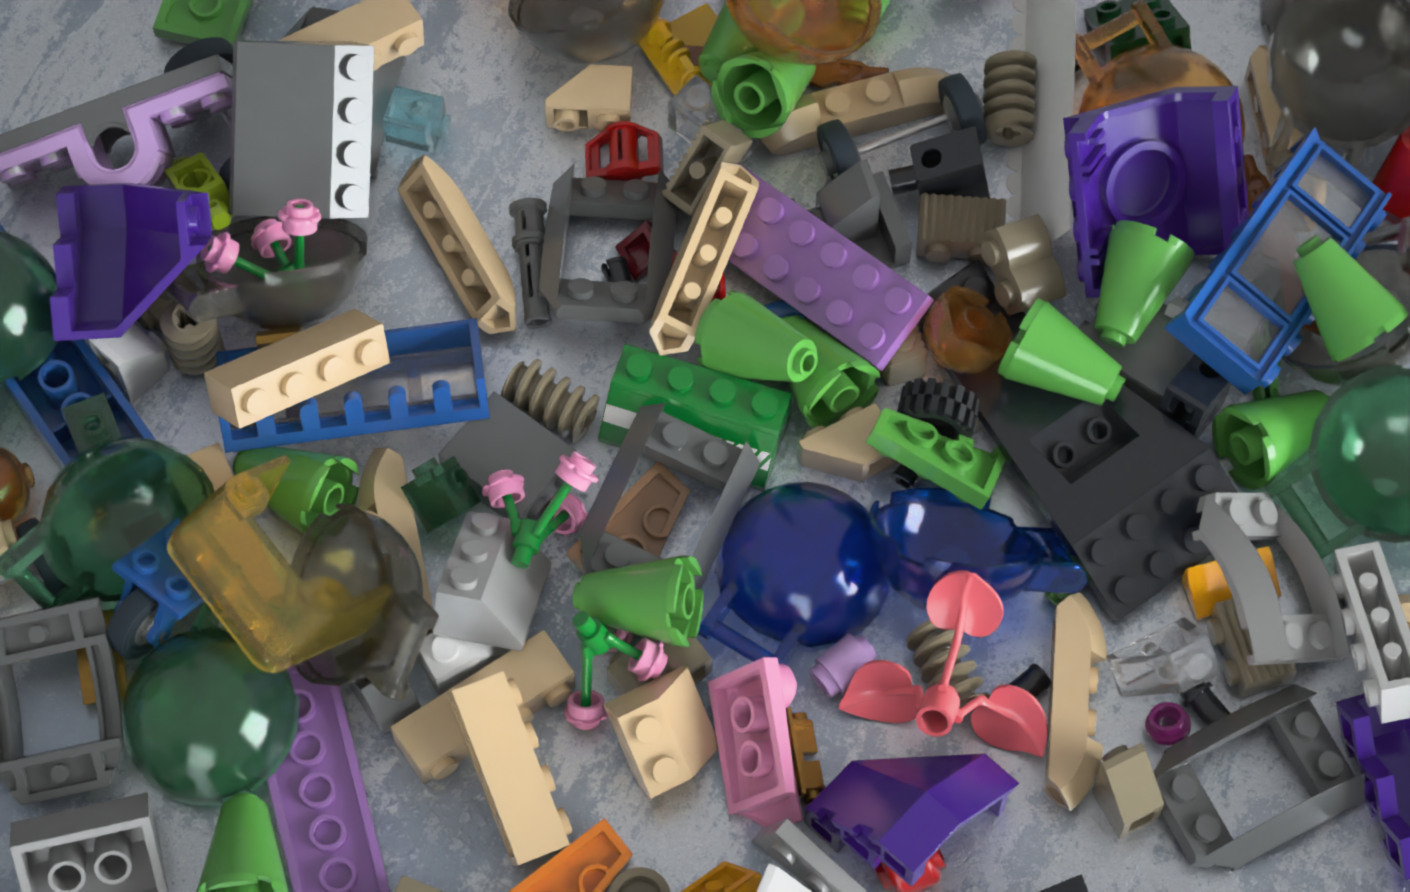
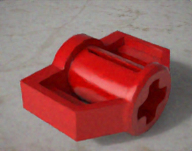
(624, 152)

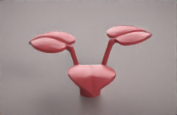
(885, 691)

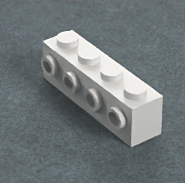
(1377, 626)

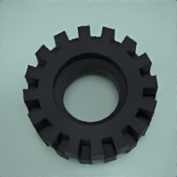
(941, 405)

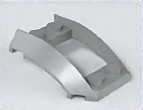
(1226, 529)

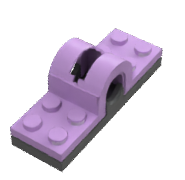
(87, 132)

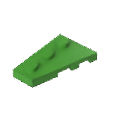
(933, 457)

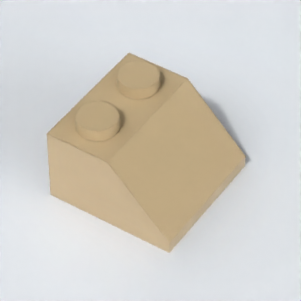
(663, 731)

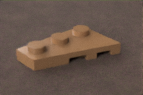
(645, 512)

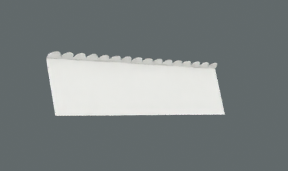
(1041, 165)

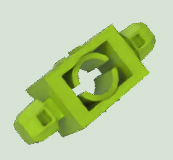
(199, 175)

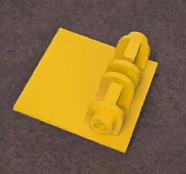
(674, 59)

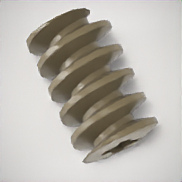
(1009, 97)
(189, 342)
(550, 401)
(930, 654)

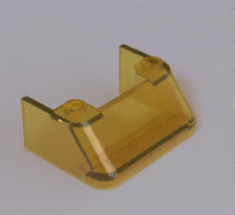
(253, 585)

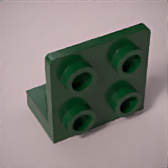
(1166, 14)

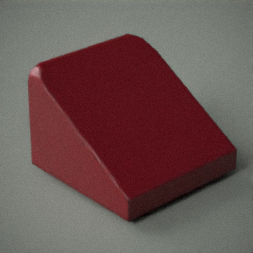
(636, 250)

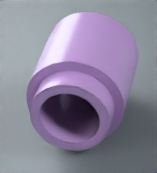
(839, 663)

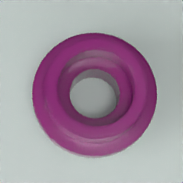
(1166, 715)

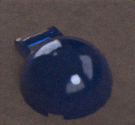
(934, 533)
(796, 571)

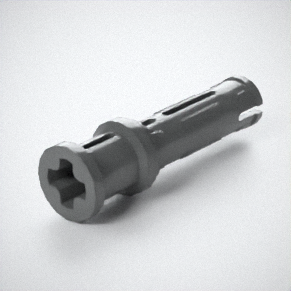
(528, 243)

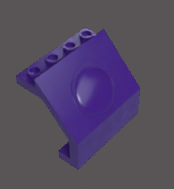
(1159, 163)

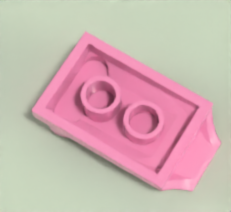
(755, 741)

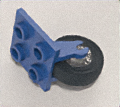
(151, 598)

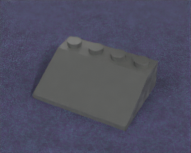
(301, 127)

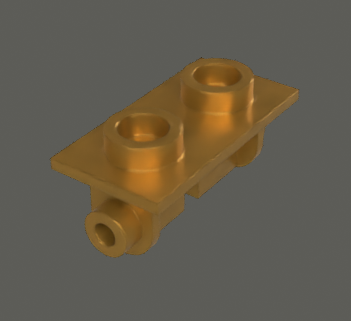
(803, 742)

